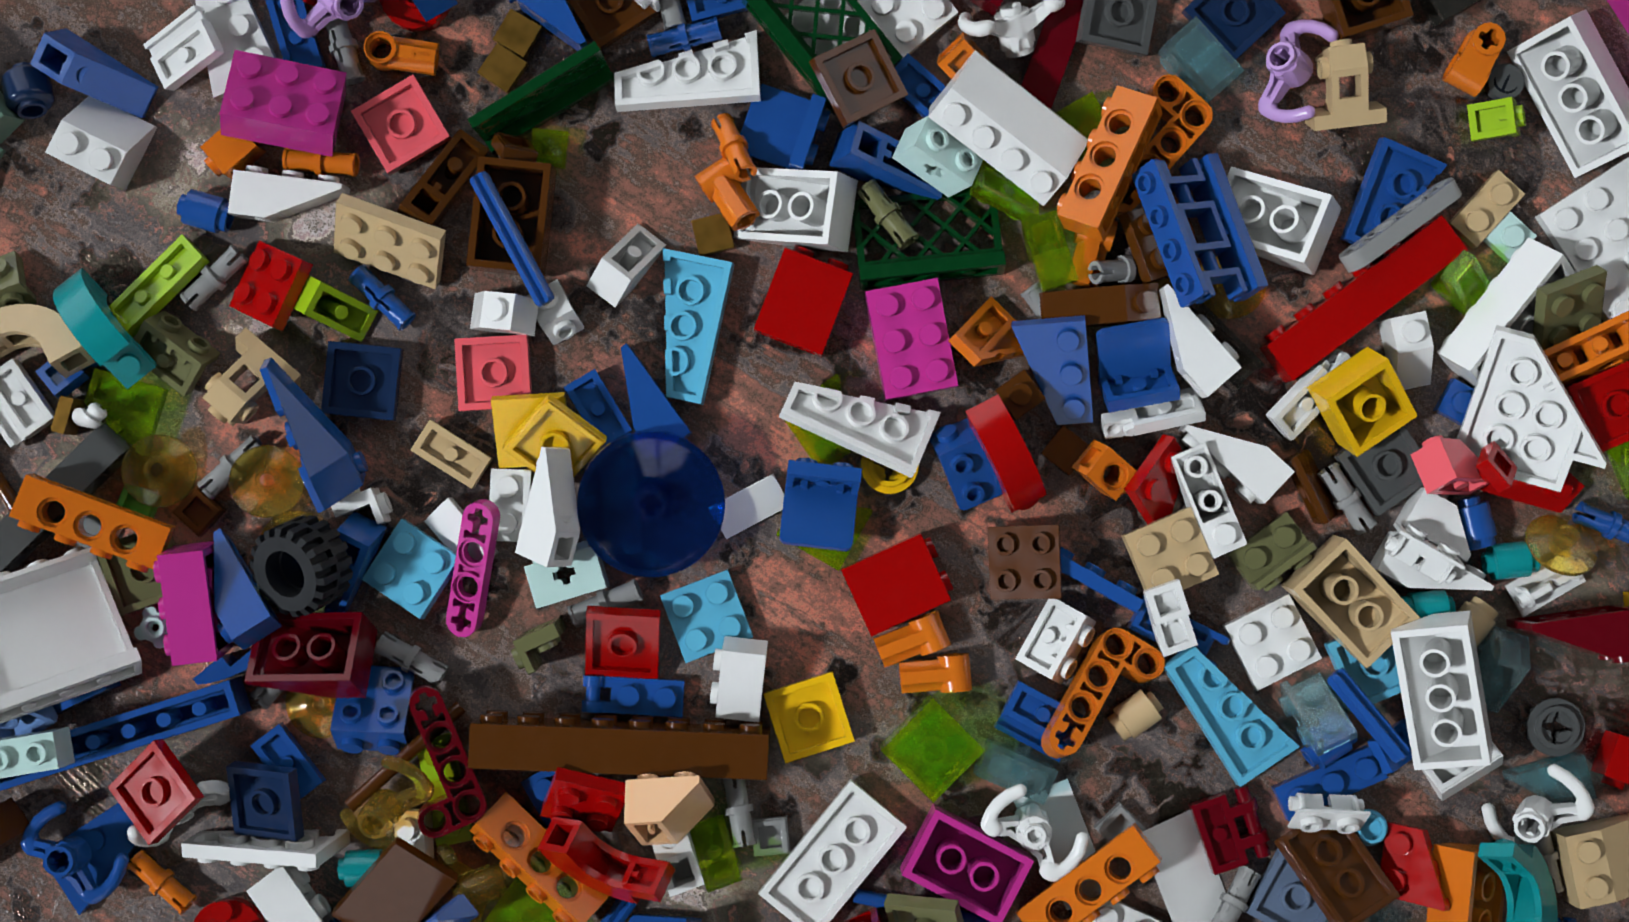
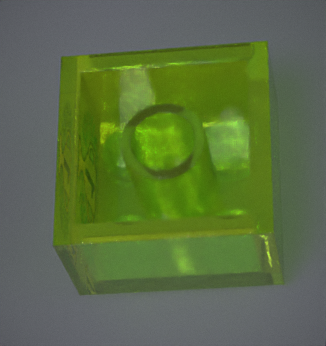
(931, 748)

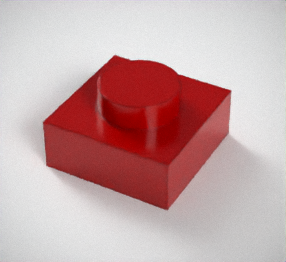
(1496, 467)

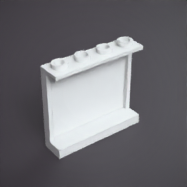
(59, 634)

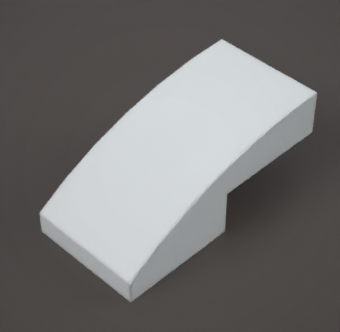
(1170, 617)

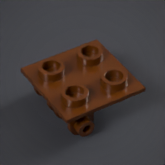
(1024, 562)

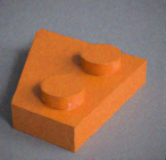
(987, 336)

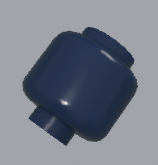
(27, 91)

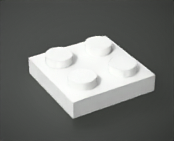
(1272, 641)

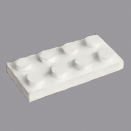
(833, 857)

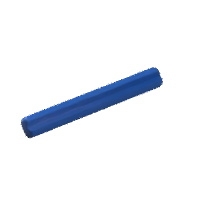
(511, 239)

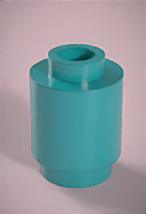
(1508, 561)
(1429, 602)
(356, 864)

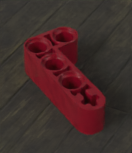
(440, 757)

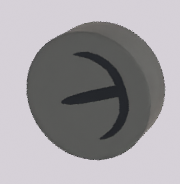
(1504, 82)

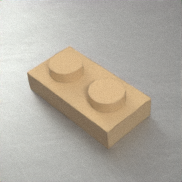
(1486, 209)
(451, 454)

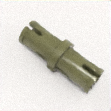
(888, 214)

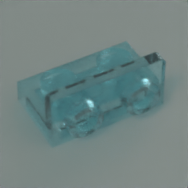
(1318, 714)

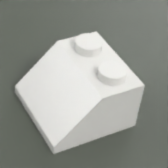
(102, 141)

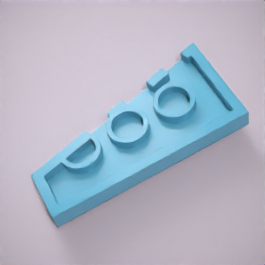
(695, 307)
(1231, 721)

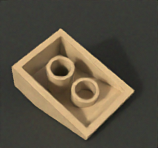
(1349, 599)
(1594, 861)

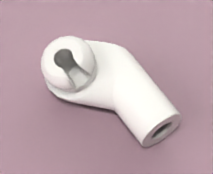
(89, 417)

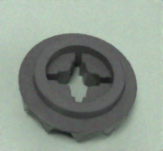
(1564, 740)

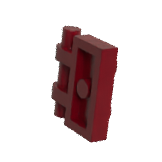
(1220, 834)

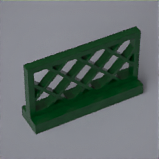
(792, 42)
(544, 96)
(940, 265)

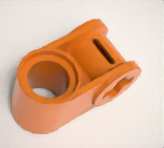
(1472, 62)

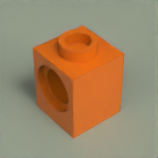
(957, 53)
(230, 154)
(1093, 464)

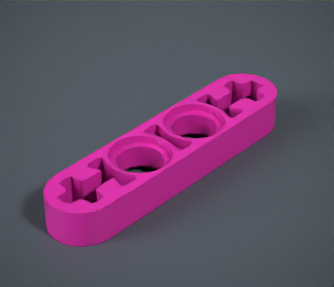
(469, 567)

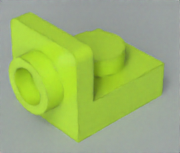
(1495, 119)

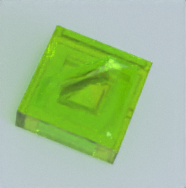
(551, 146)

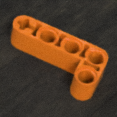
(1176, 127)
(1093, 696)

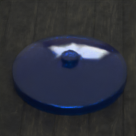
(650, 503)

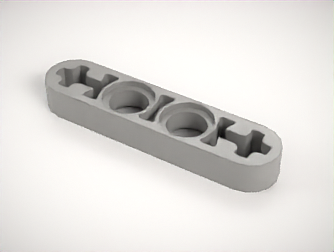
(1400, 225)

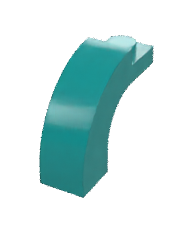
(91, 321)
(1524, 878)

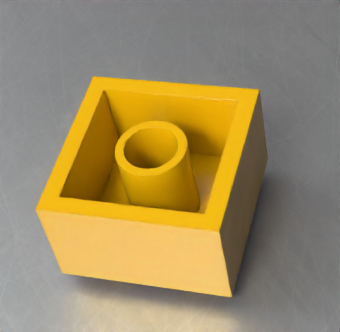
(1362, 401)

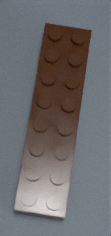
(619, 747)

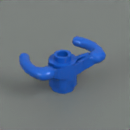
(70, 857)

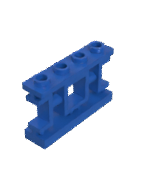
(1220, 224)

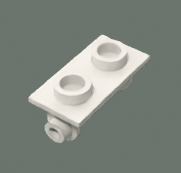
(1437, 560)
(1540, 588)
(1344, 813)

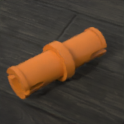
(733, 147)
(319, 164)
(161, 882)

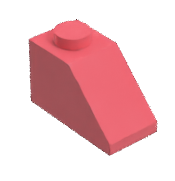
(1447, 467)

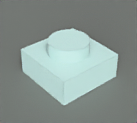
(1508, 236)

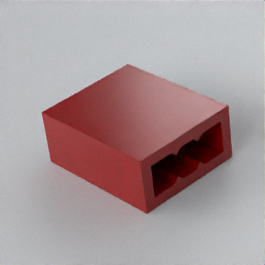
(803, 300)
(897, 583)

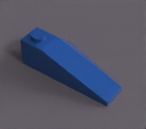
(327, 457)

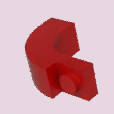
(1007, 454)
(600, 866)

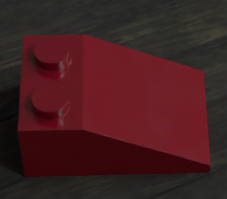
(1588, 630)
(316, 655)

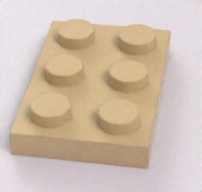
(389, 241)

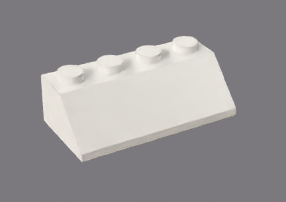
(1577, 91)
(1008, 128)
(1505, 303)
(1442, 691)

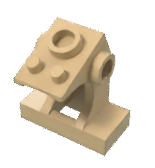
(1345, 60)
(226, 398)

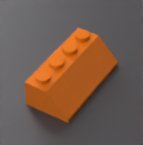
(1470, 885)

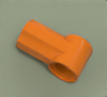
(405, 54)
(727, 193)
(1090, 250)
(921, 636)
(945, 673)

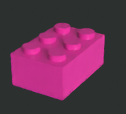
(283, 103)
(911, 339)
(188, 604)
(966, 864)

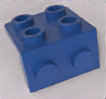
(784, 128)
(1136, 365)
(965, 465)
(820, 504)
(380, 718)

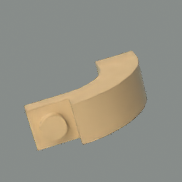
(43, 328)

